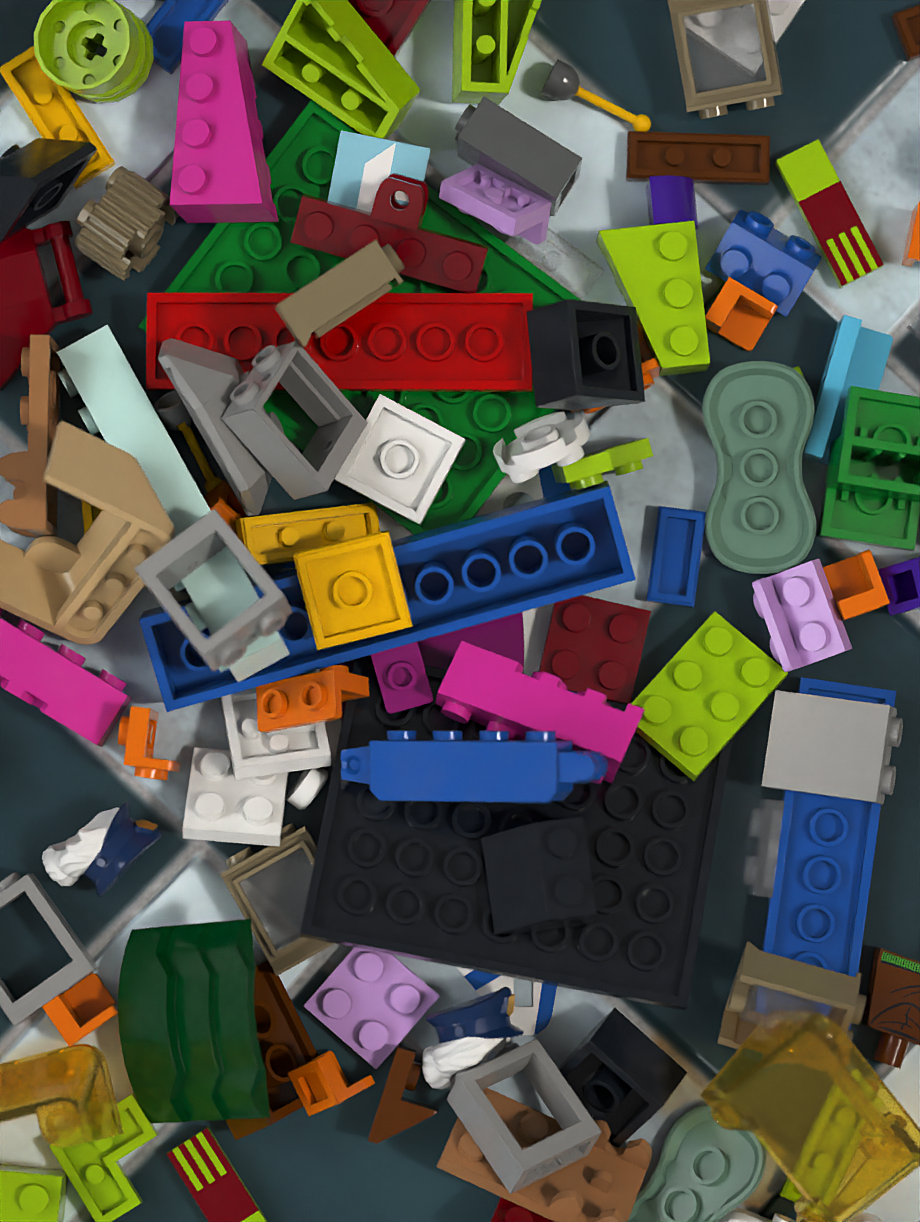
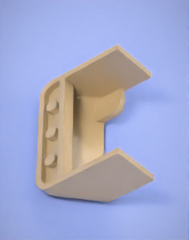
(90, 584)

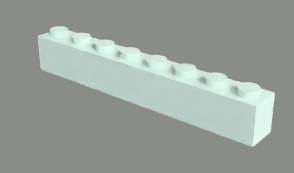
(128, 421)

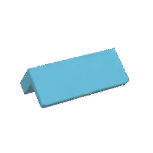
(855, 360)

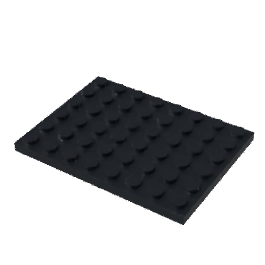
(416, 879)

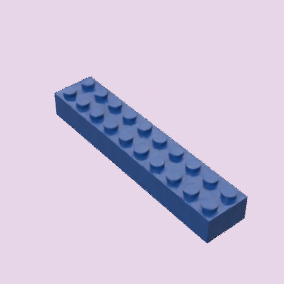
(450, 582)

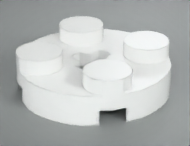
(542, 443)

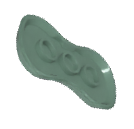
(758, 429)
(700, 1172)

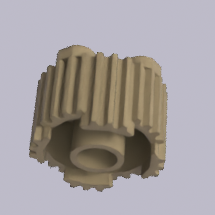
(125, 224)

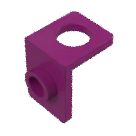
(402, 678)

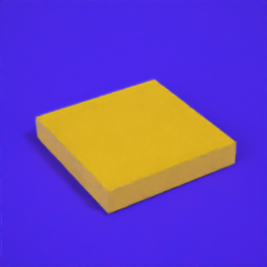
(352, 590)

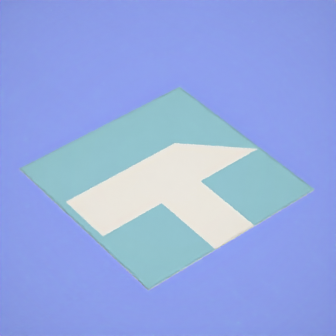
(366, 162)

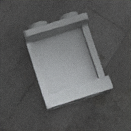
(831, 747)

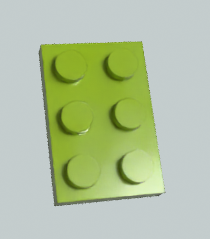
(706, 695)

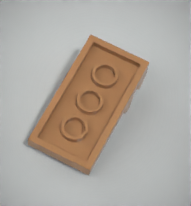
(35, 501)
(589, 1190)

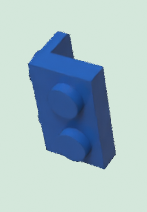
(764, 259)

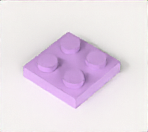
(371, 1003)

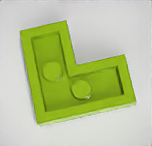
(589, 469)
(96, 1168)

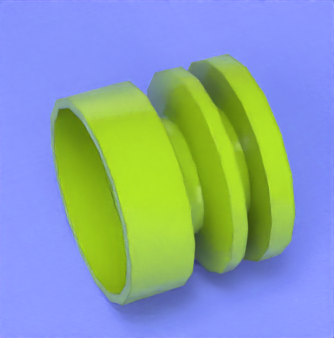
(68, 44)

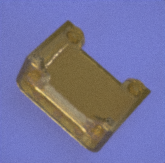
(66, 1091)
(817, 1114)

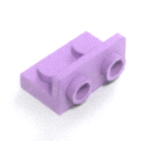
(498, 202)
(800, 616)

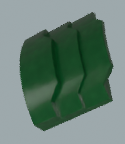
(192, 1022)

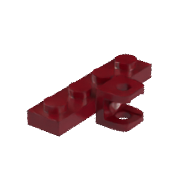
(422, 251)

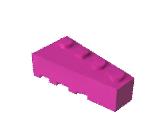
(218, 135)
(59, 683)
(503, 699)

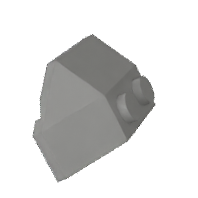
(205, 387)

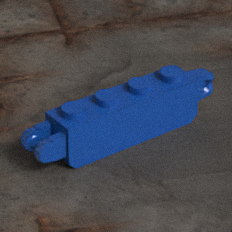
(471, 769)

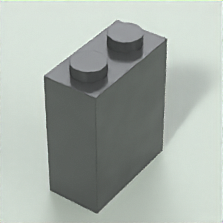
(517, 152)

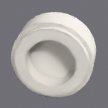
(307, 787)

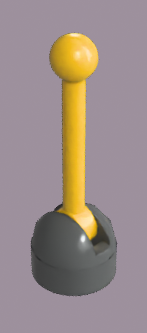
(564, 84)
(177, 418)

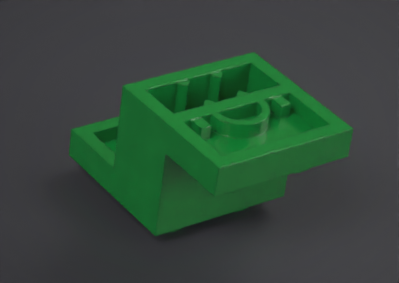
(874, 472)

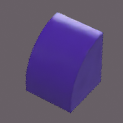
(671, 200)
(902, 586)

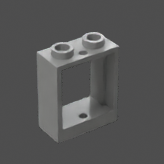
(317, 395)
(188, 553)
(65, 978)
(512, 1164)

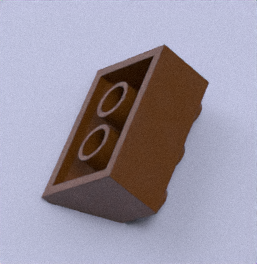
(282, 1046)

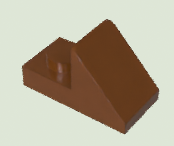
(394, 1111)

